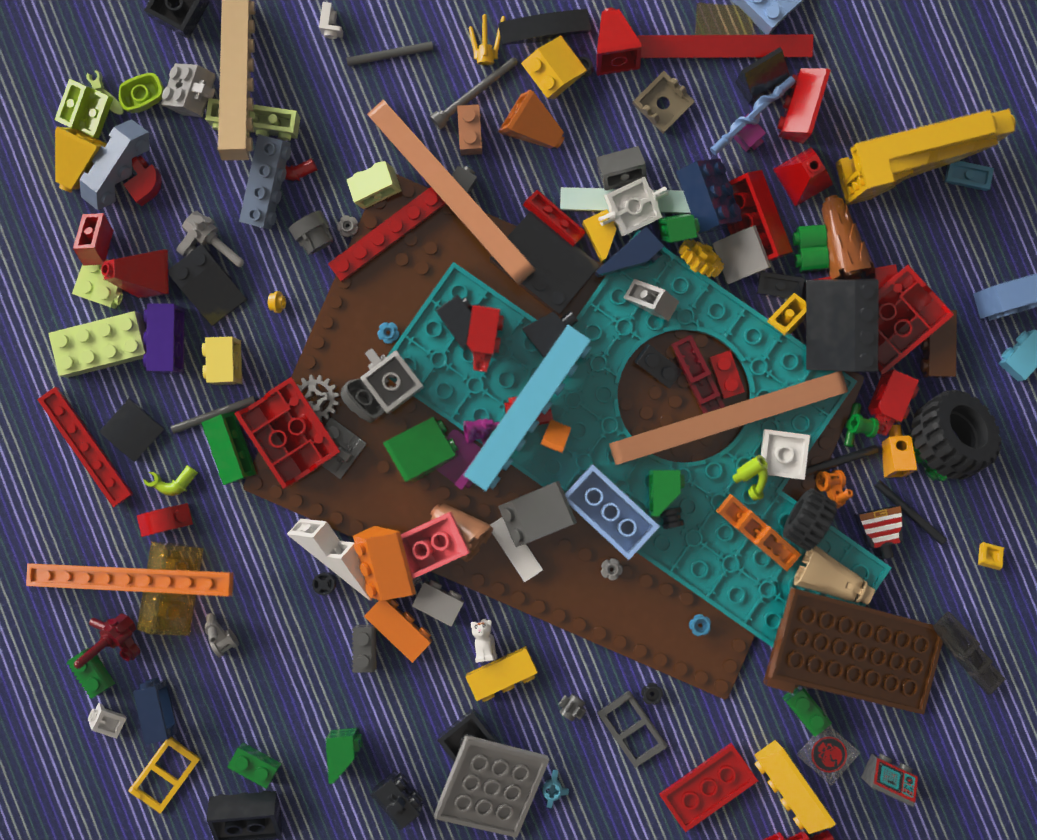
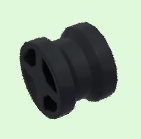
(672, 518)
(321, 586)

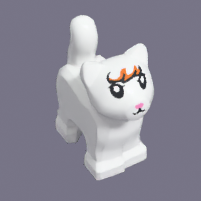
(484, 641)

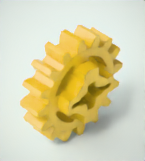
(701, 258)

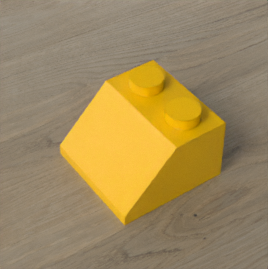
(554, 67)

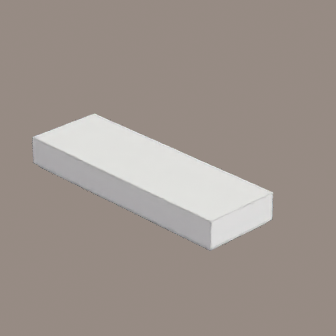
(520, 556)

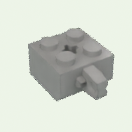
(188, 89)
(377, 380)

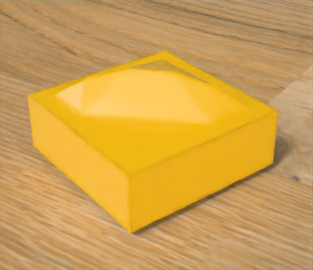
(991, 556)

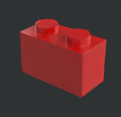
(93, 239)

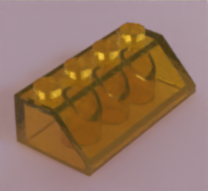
(169, 611)

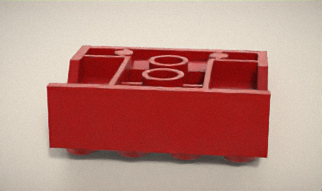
(906, 316)
(287, 433)

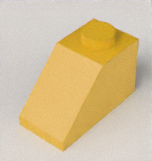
(600, 236)
(789, 315)

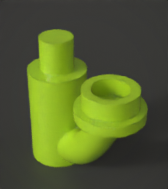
(755, 466)

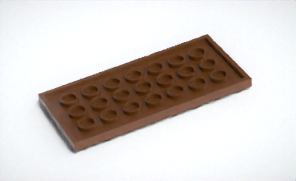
(855, 651)

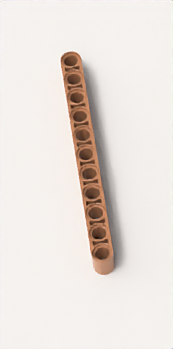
(451, 192)
(728, 417)

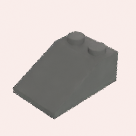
(537, 514)

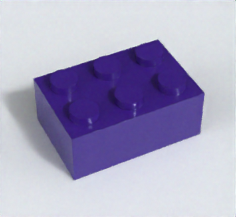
(164, 338)

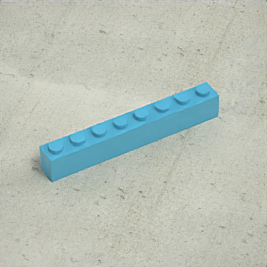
(527, 408)

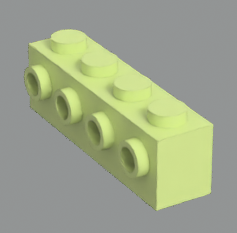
(266, 120)

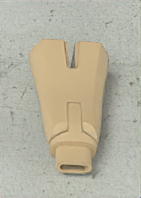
(831, 578)

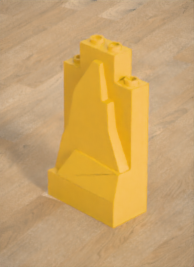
(896, 157)

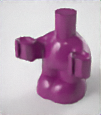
(479, 429)

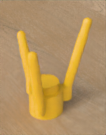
(485, 54)

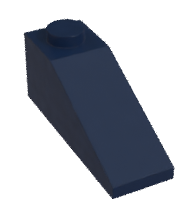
(635, 253)

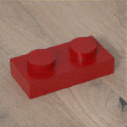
(726, 374)

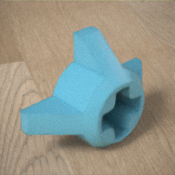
(555, 789)

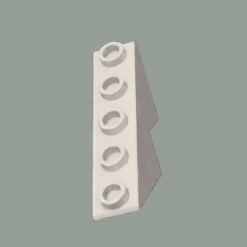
(337, 555)

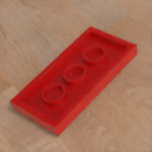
(708, 787)

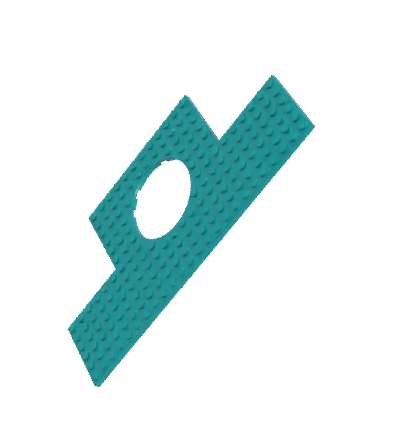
(707, 550)

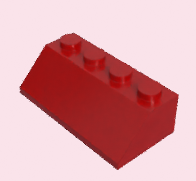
(760, 211)

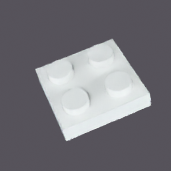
(785, 453)

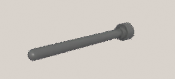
(441, 117)

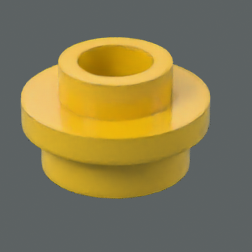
(276, 302)

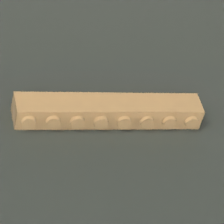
(235, 79)

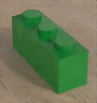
(678, 227)
(228, 448)

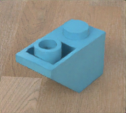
(1022, 358)

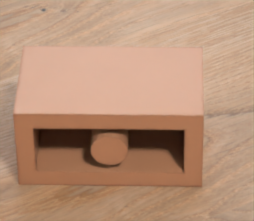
(469, 129)

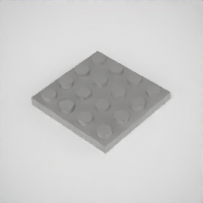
(491, 786)

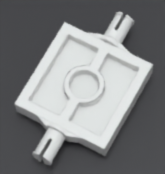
(633, 206)

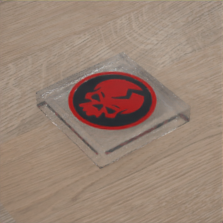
(828, 754)

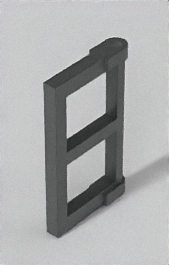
(644, 721)

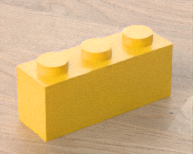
(501, 674)

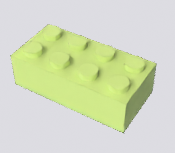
(98, 344)

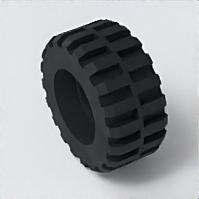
(941, 447)

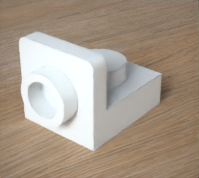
(327, 18)
(106, 721)

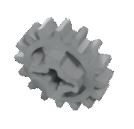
(313, 388)

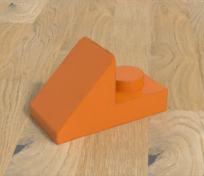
(556, 436)

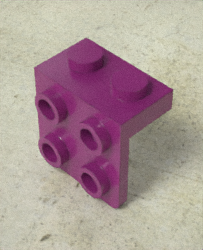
(457, 467)

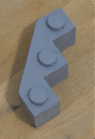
(113, 163)

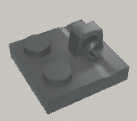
(348, 444)

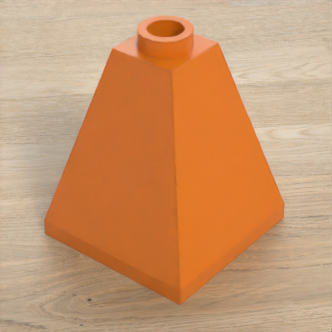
(532, 122)

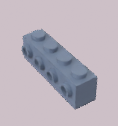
(265, 182)

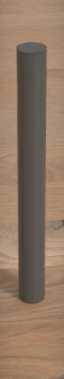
(390, 53)
(206, 416)

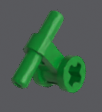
(858, 424)

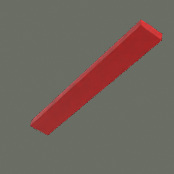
(724, 46)

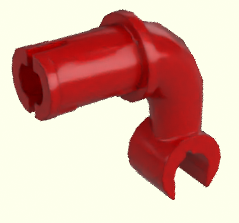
(300, 170)

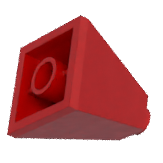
(617, 44)
(803, 176)
(139, 274)

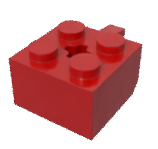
(483, 334)
(892, 399)

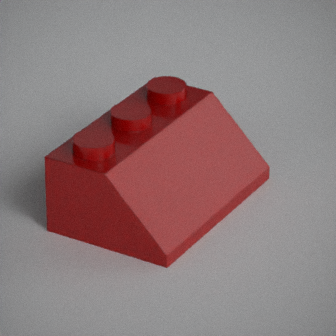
(803, 104)

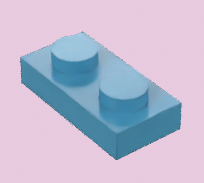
(969, 175)

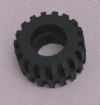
(810, 519)

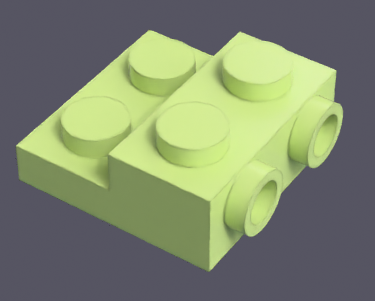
(93, 287)

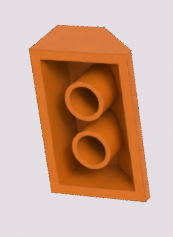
(383, 563)

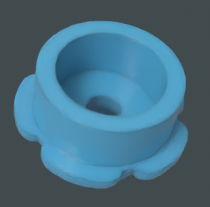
(394, 333)
(698, 631)

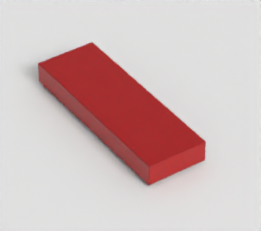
(554, 218)

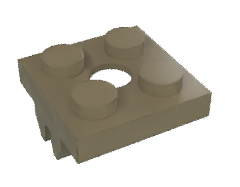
(663, 87)

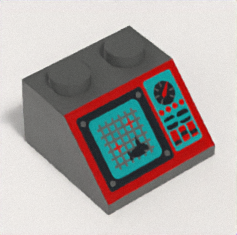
(891, 779)

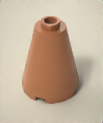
(472, 529)

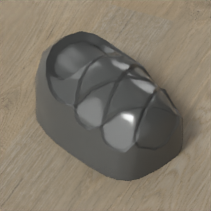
(361, 400)

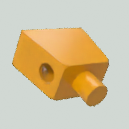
(898, 454)

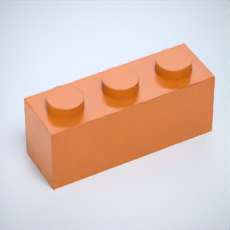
(399, 628)

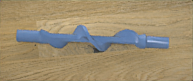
(754, 116)

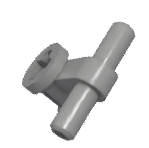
(218, 638)

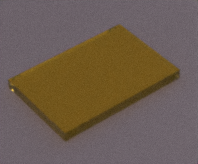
(722, 20)

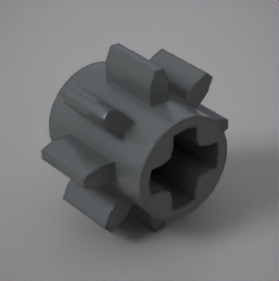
(572, 707)

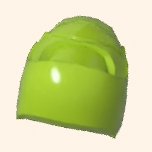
(140, 92)

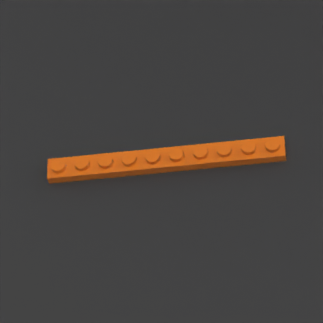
(130, 579)

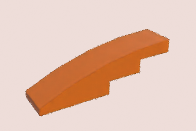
(758, 532)

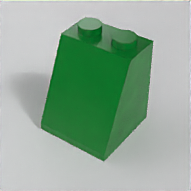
(421, 449)

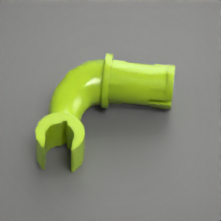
(177, 486)

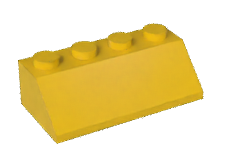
(793, 787)

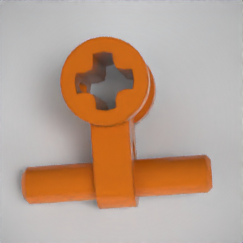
(834, 486)

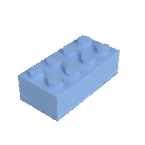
(610, 512)

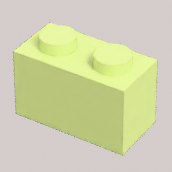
(373, 184)

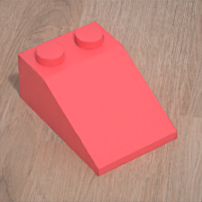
(433, 544)

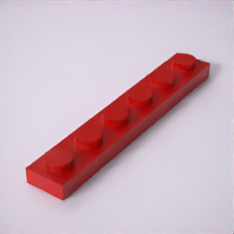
(386, 234)
(85, 446)

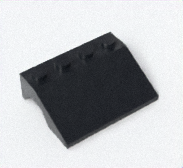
(557, 264)
(842, 324)

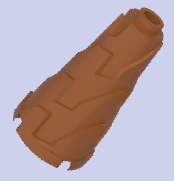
(845, 247)

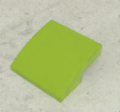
(84, 108)

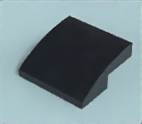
(131, 430)

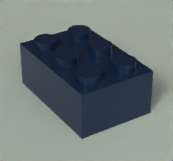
(709, 195)

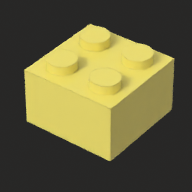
(222, 360)

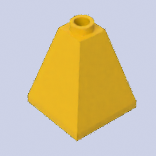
(73, 156)

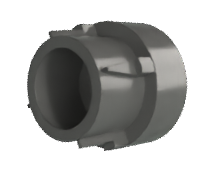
(312, 232)

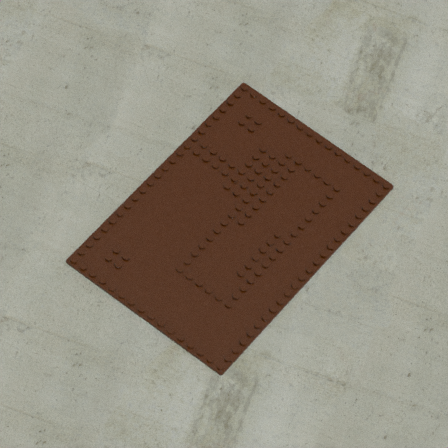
(639, 613)

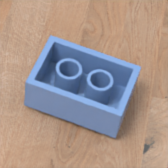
(1007, 298)

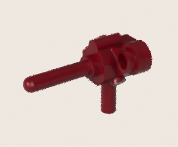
(113, 633)

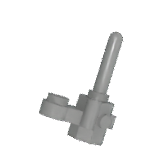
(201, 230)

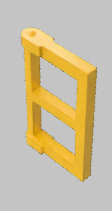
(137, 792)

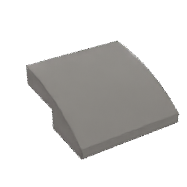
(741, 254)

